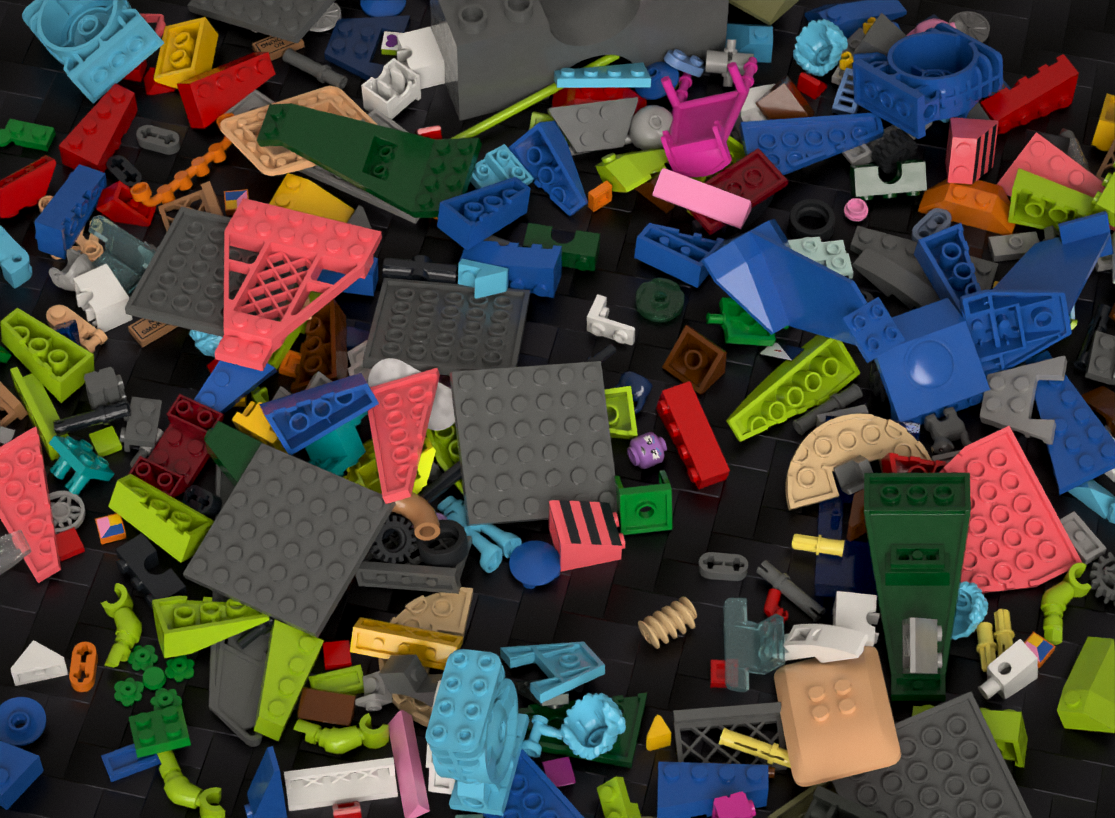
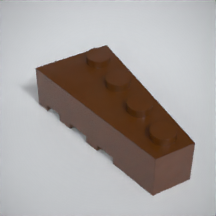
(324, 347)

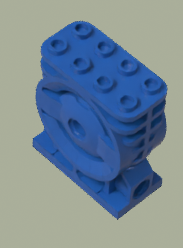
(928, 78)

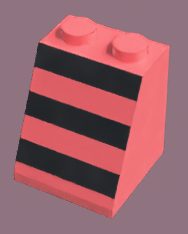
(970, 149)
(584, 533)

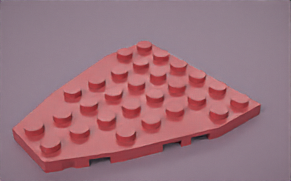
(1012, 526)

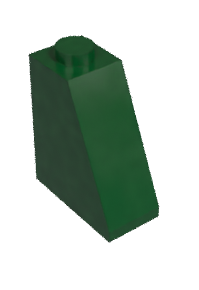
(230, 450)

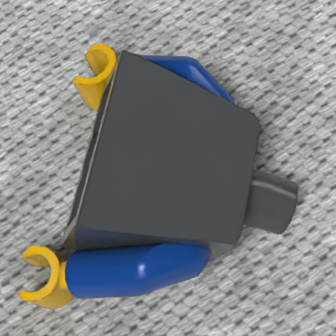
(879, 38)

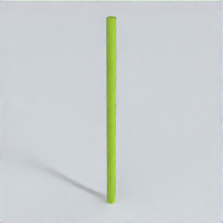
(525, 103)

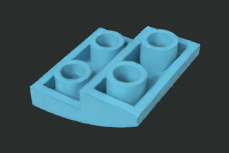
(499, 166)

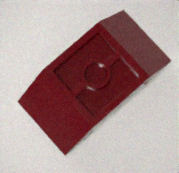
(180, 450)

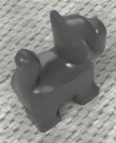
(945, 431)

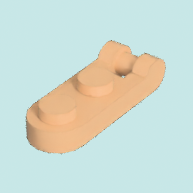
(60, 314)

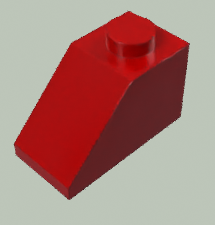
(119, 206)

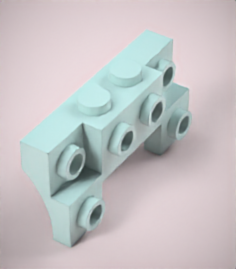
(830, 253)

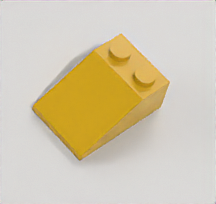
(1105, 128)
(307, 197)

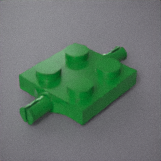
(739, 325)

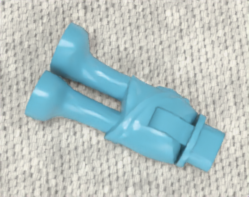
(490, 553)

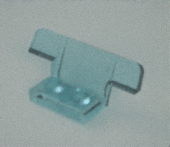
(123, 254)
(750, 645)

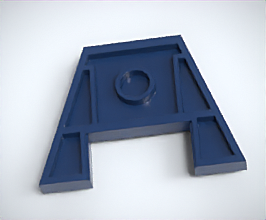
(356, 41)

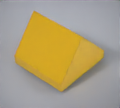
(658, 735)

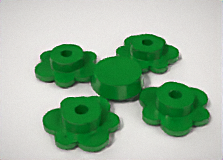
(153, 678)

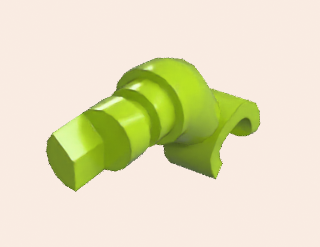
(1055, 601)
(128, 626)
(344, 739)
(186, 794)

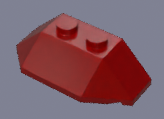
(577, 96)
(25, 186)

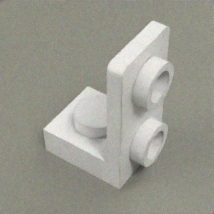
(601, 326)

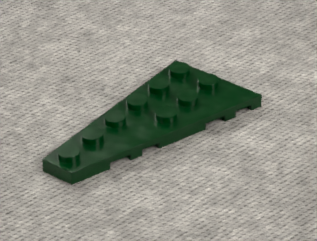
(625, 745)

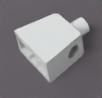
(1010, 671)

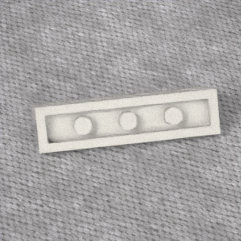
(341, 784)

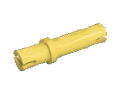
(755, 747)

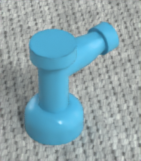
(539, 728)

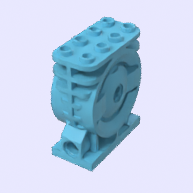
(93, 39)
(476, 731)

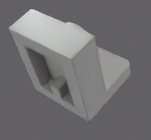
(375, 693)

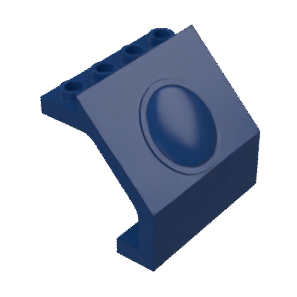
(933, 365)

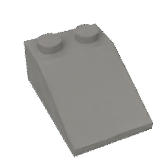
(920, 646)

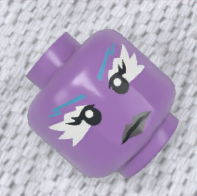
(646, 450)

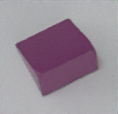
(559, 771)

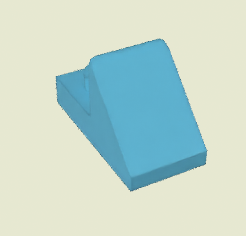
(484, 277)

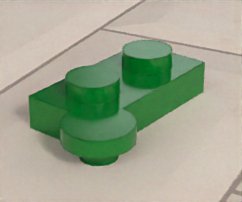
(27, 135)

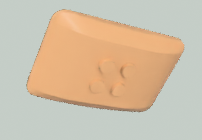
(277, 160)
(836, 718)

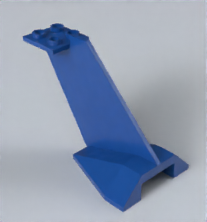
(797, 292)
(1036, 296)

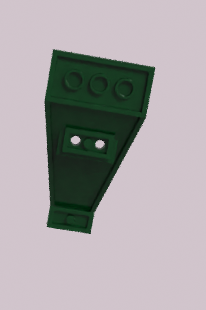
(385, 162)
(917, 557)

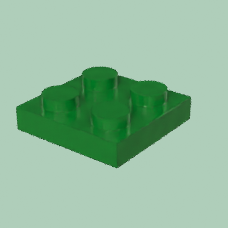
(159, 731)

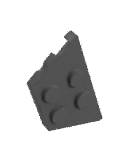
(595, 124)

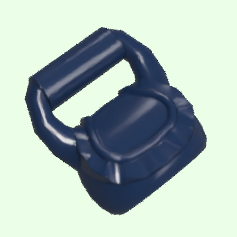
(639, 385)

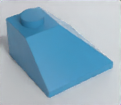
(752, 39)

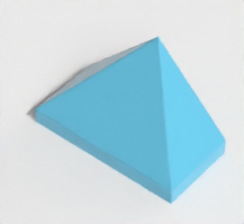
(1094, 497)

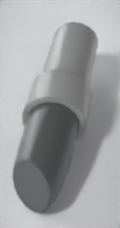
(146, 451)

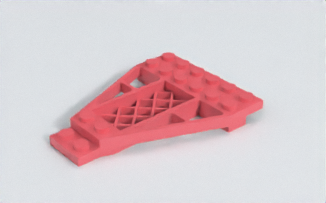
(293, 237)

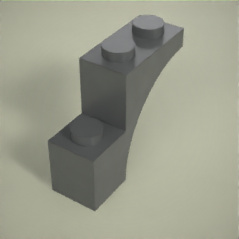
(408, 677)

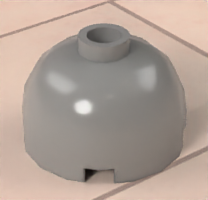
(648, 126)

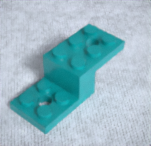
(338, 448)

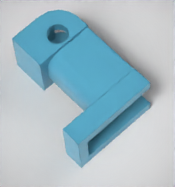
(13, 260)

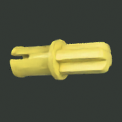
(818, 544)
(1003, 630)
(986, 645)

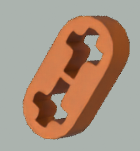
(78, 666)

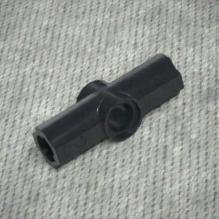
(420, 269)

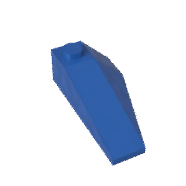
(852, 15)
(550, 163)
(266, 790)

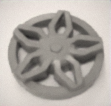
(63, 511)

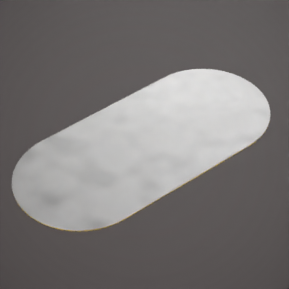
(392, 369)

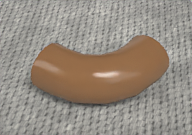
(420, 514)

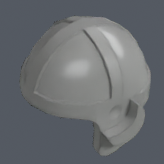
(77, 265)

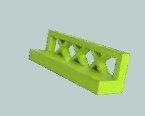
(38, 408)

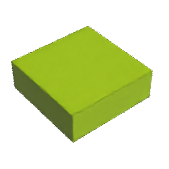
(105, 441)

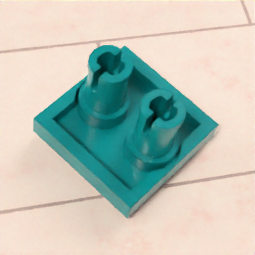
(82, 459)

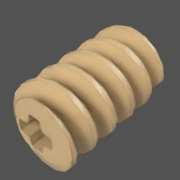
(667, 621)

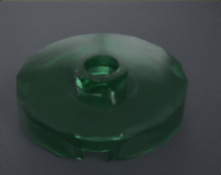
(659, 290)

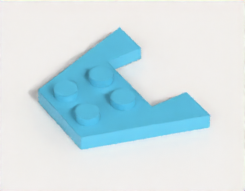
(563, 663)

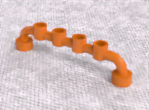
(216, 152)

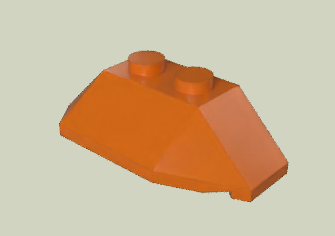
(975, 204)

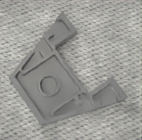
(1013, 396)

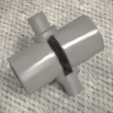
(718, 60)

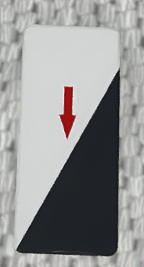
(782, 351)

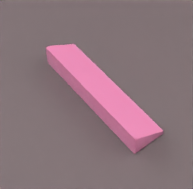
(702, 198)
(408, 765)

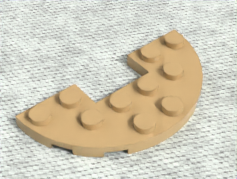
(837, 441)
(437, 613)

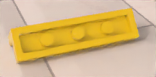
(387, 639)

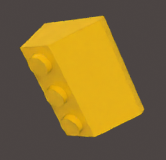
(186, 51)

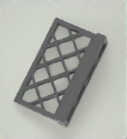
(411, 575)
(727, 717)

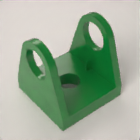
(634, 498)

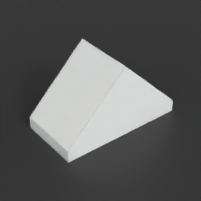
(38, 664)

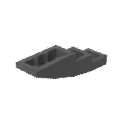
(894, 279)

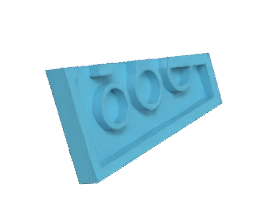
(603, 76)

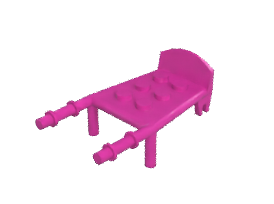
(704, 124)

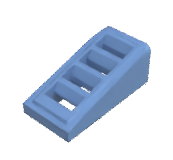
(843, 109)

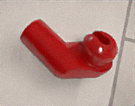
(771, 605)

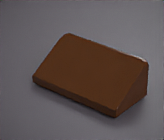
(326, 706)

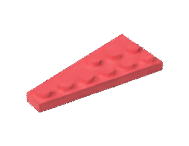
(1052, 164)
(400, 430)
(27, 502)

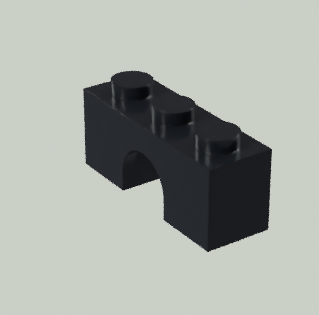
(136, 560)

